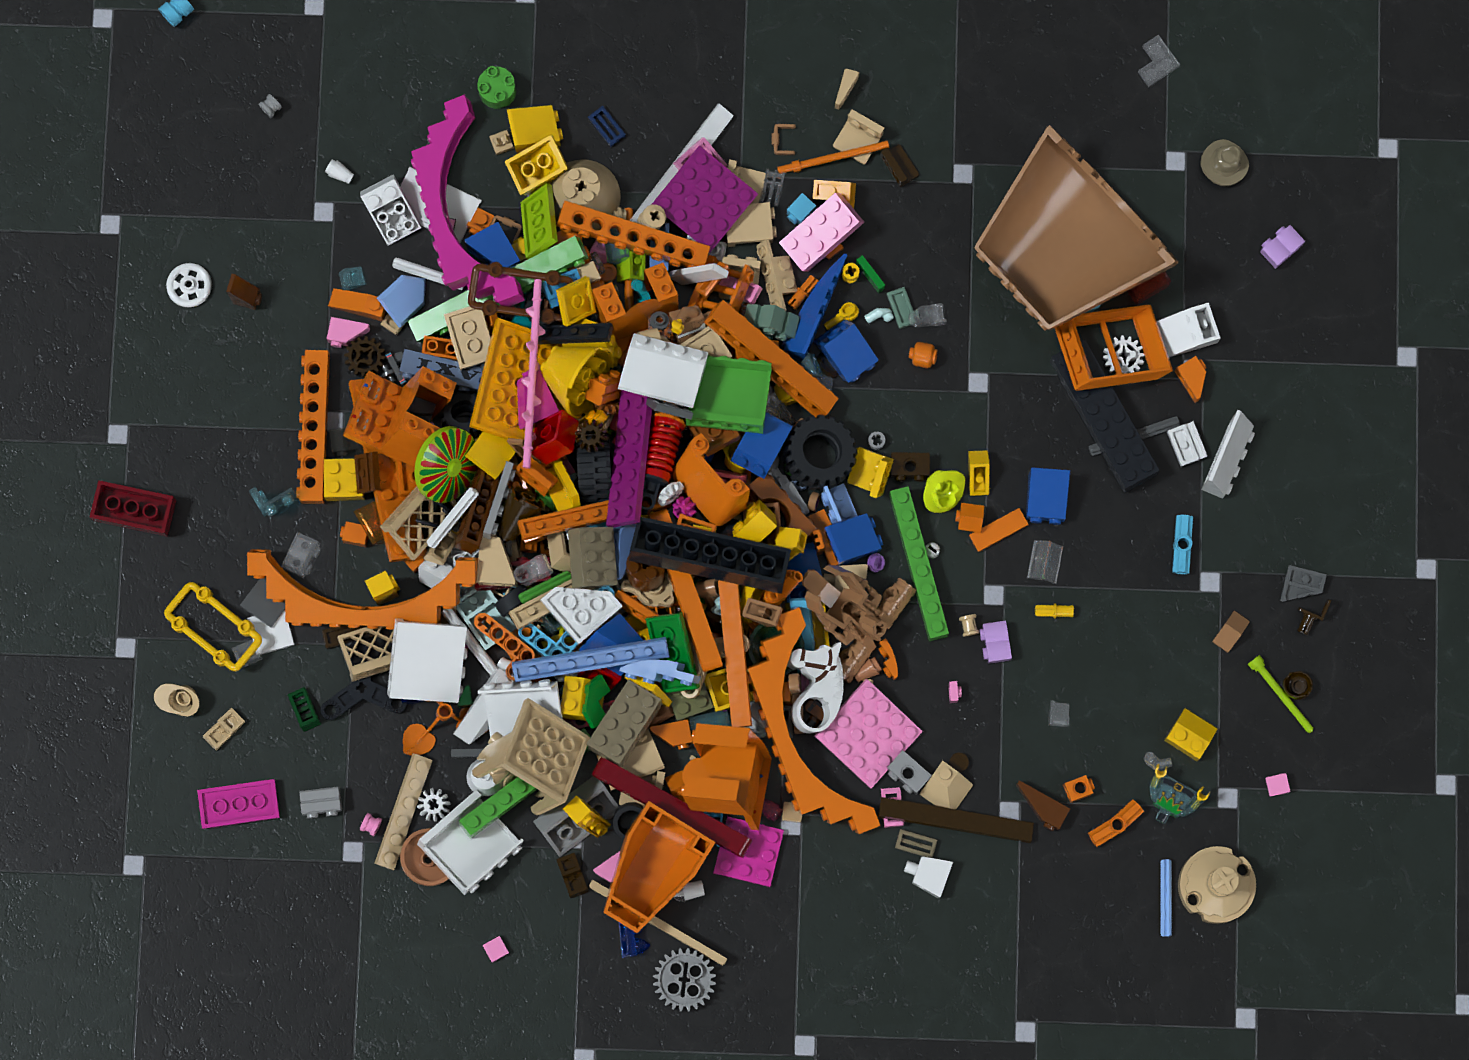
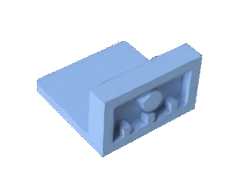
(839, 503)

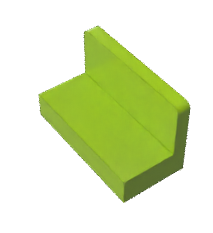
(631, 268)

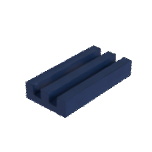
(615, 138)

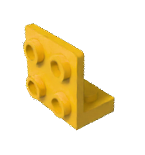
(870, 471)

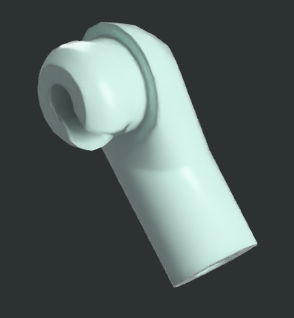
(886, 313)

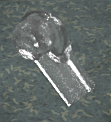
(1151, 760)

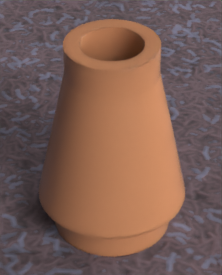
(869, 669)

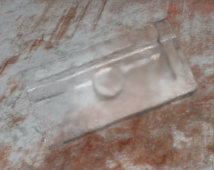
(1045, 561)

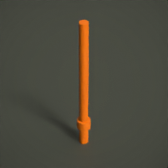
(796, 166)

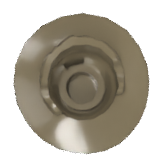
(1224, 163)

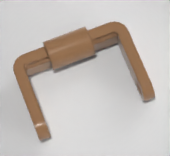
(775, 139)
(509, 222)

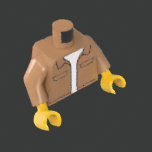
(687, 323)

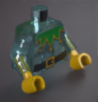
(1173, 797)

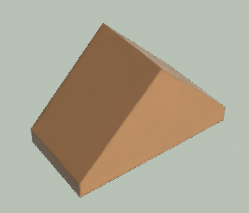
(762, 612)
(1231, 631)

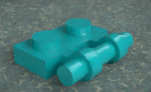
(639, 286)

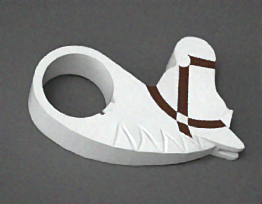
(825, 675)

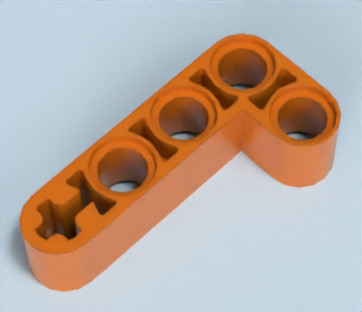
(505, 641)

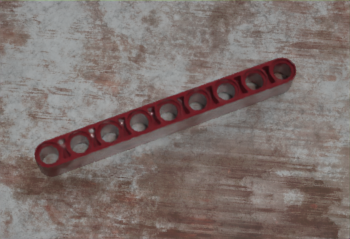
(645, 791)

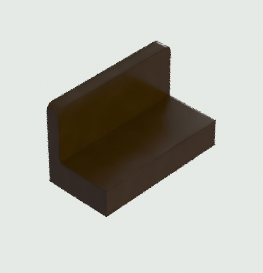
(899, 165)

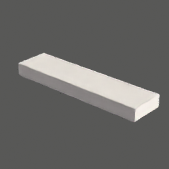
(698, 274)

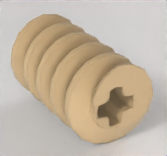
(655, 213)

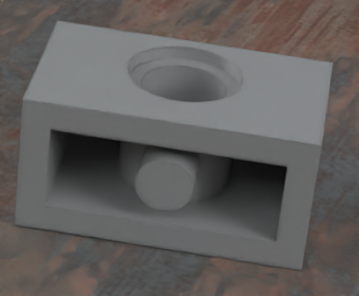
(920, 775)

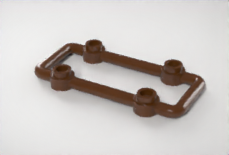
(495, 270)

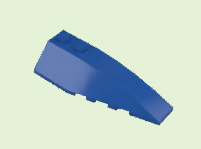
(813, 312)

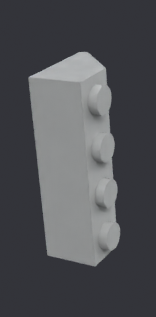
(561, 830)

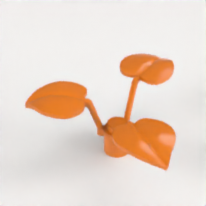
(419, 740)

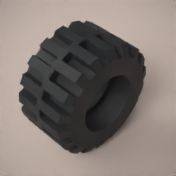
(459, 404)

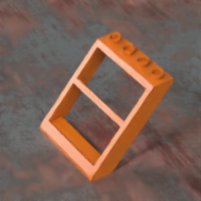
(1149, 337)

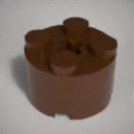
(644, 576)

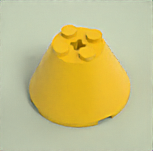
(569, 374)

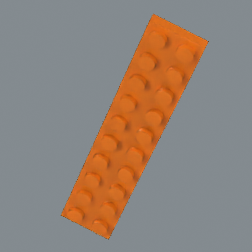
(388, 497)

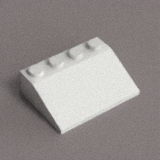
(663, 370)
(1228, 456)

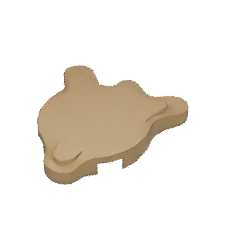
(656, 597)

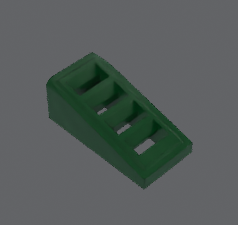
(314, 720)

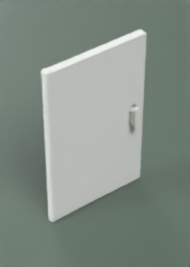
(459, 204)

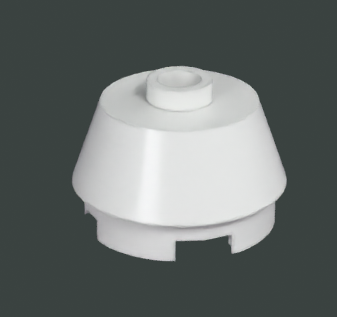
(483, 785)

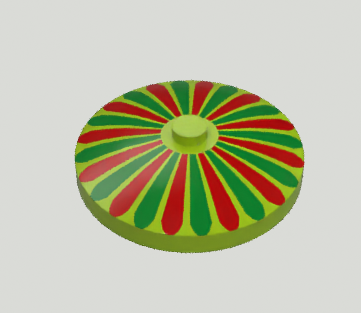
(441, 465)

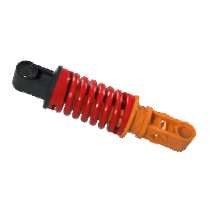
(661, 453)

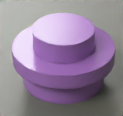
(875, 562)

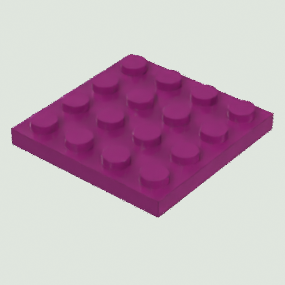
(705, 198)

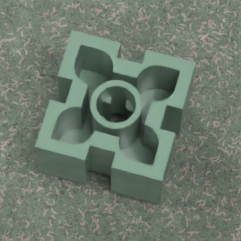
(773, 321)

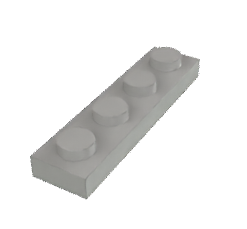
(497, 507)

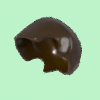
(1298, 685)

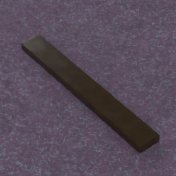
(955, 820)

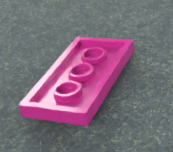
(238, 804)

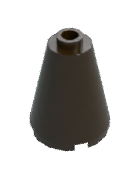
(518, 506)

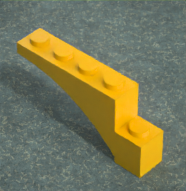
(786, 538)

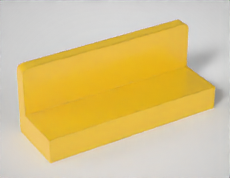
(564, 492)

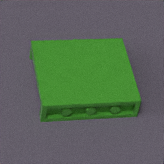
(732, 395)

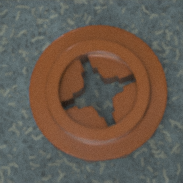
(609, 408)

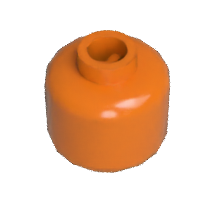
(923, 355)

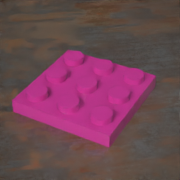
(760, 858)

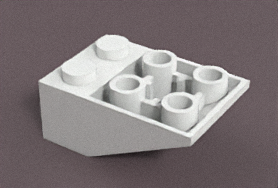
(390, 209)
(1189, 330)
(432, 573)

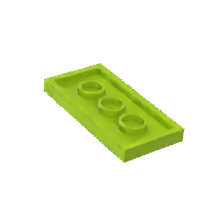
(539, 221)

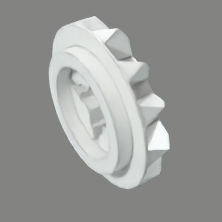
(670, 493)

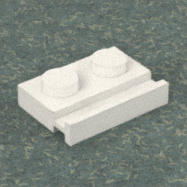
(1187, 444)

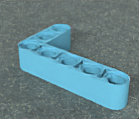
(553, 646)

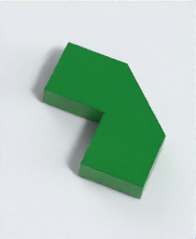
(594, 691)

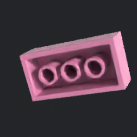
(821, 232)

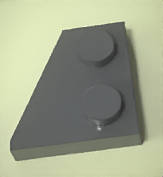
(1301, 583)

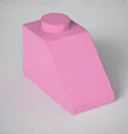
(344, 331)

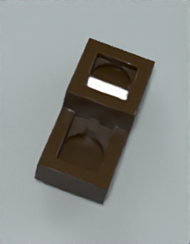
(572, 875)

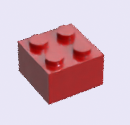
(554, 437)

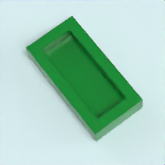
(870, 274)

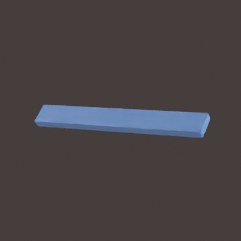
(590, 659)

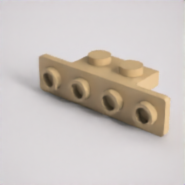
(777, 274)

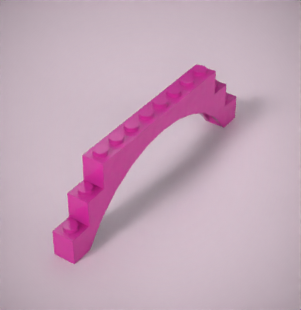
(432, 170)

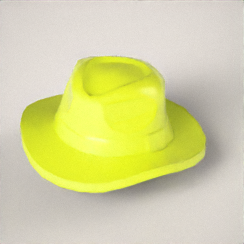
(943, 490)

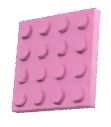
(868, 733)

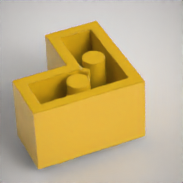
(758, 523)

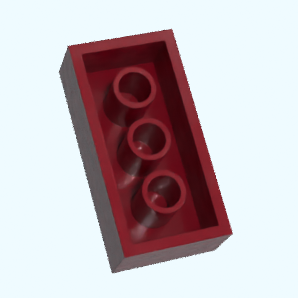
(132, 508)

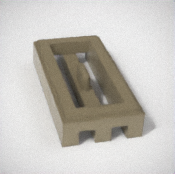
(917, 836)

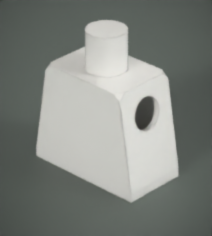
(929, 874)

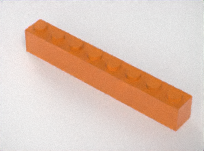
(785, 371)

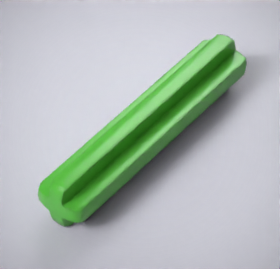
(544, 587)

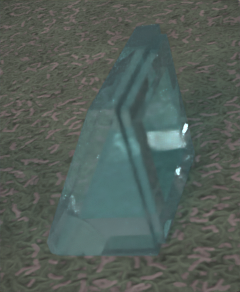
(351, 278)
(811, 364)

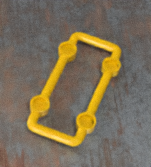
(220, 657)

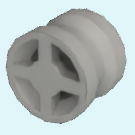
(270, 105)

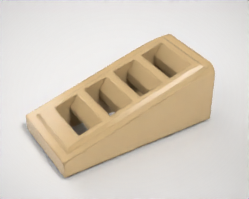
(848, 81)

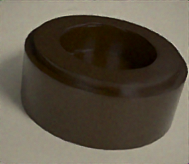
(959, 762)

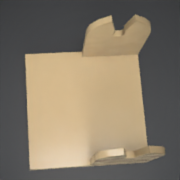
(540, 752)

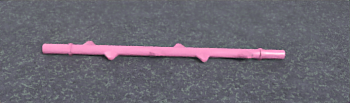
(530, 380)

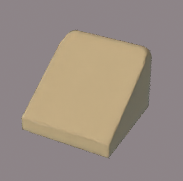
(789, 813)

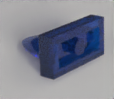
(629, 944)

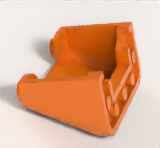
(705, 488)

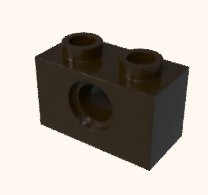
(919, 460)

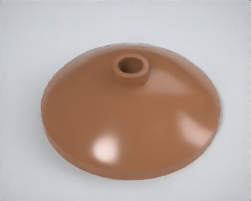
(413, 862)

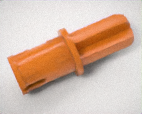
(803, 292)

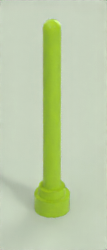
(1258, 665)

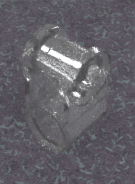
(931, 316)
(536, 569)

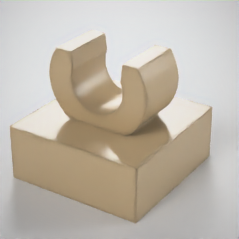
(501, 142)

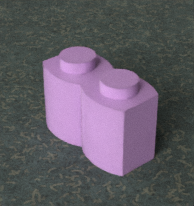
(1282, 246)
(996, 642)

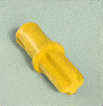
(1054, 610)

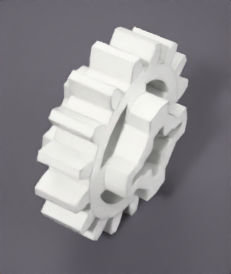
(1132, 355)

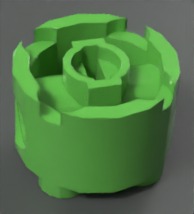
(496, 87)

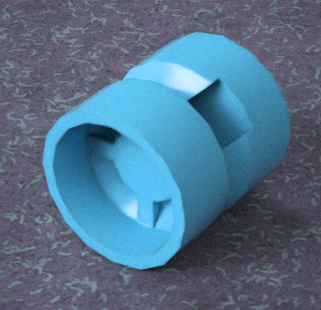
(175, 10)

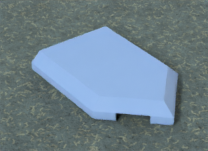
(403, 298)

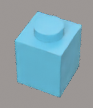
(800, 209)

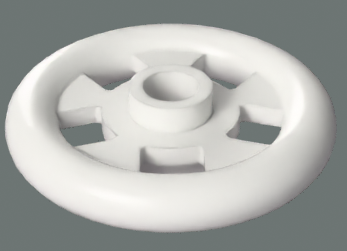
(183, 300)

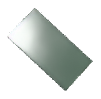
(900, 306)

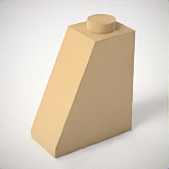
(494, 564)

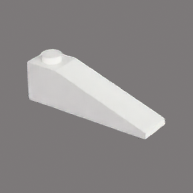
(475, 720)

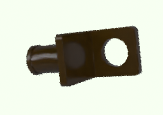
(1308, 618)

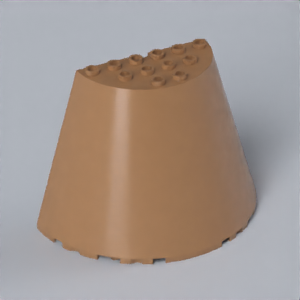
(1067, 237)

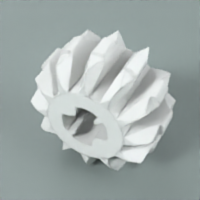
(427, 808)

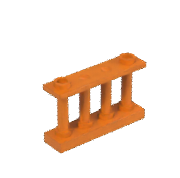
(745, 279)

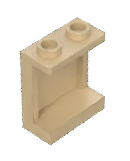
(753, 225)

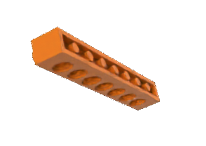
(643, 233)
(312, 359)

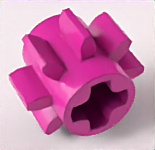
(684, 507)

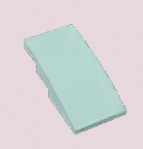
(475, 602)

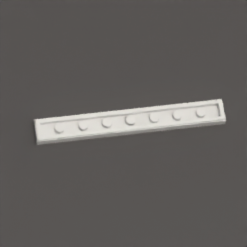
(710, 131)

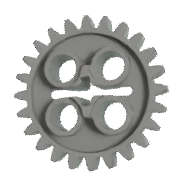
(702, 981)

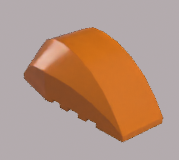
(653, 866)

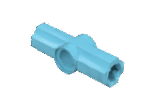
(1183, 532)

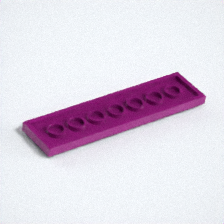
(629, 460)

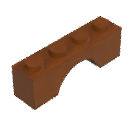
(769, 492)

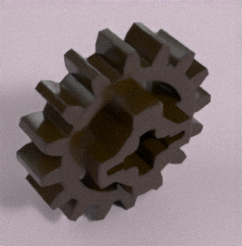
(370, 352)

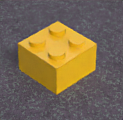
(340, 480)

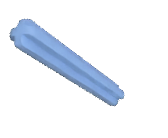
(1166, 897)

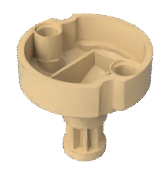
(1217, 885)

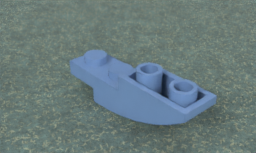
(657, 670)

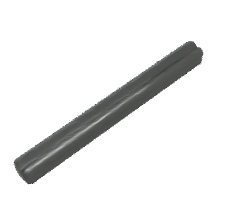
(1146, 431)

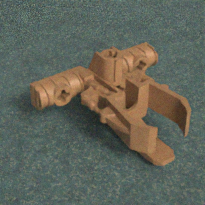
(854, 612)

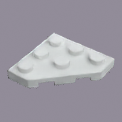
(580, 609)

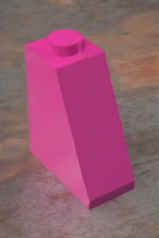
(542, 391)

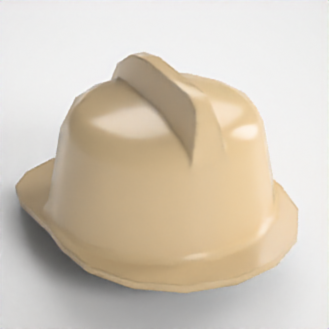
(177, 699)

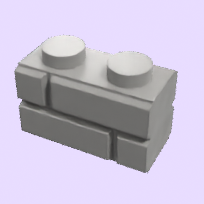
(320, 801)

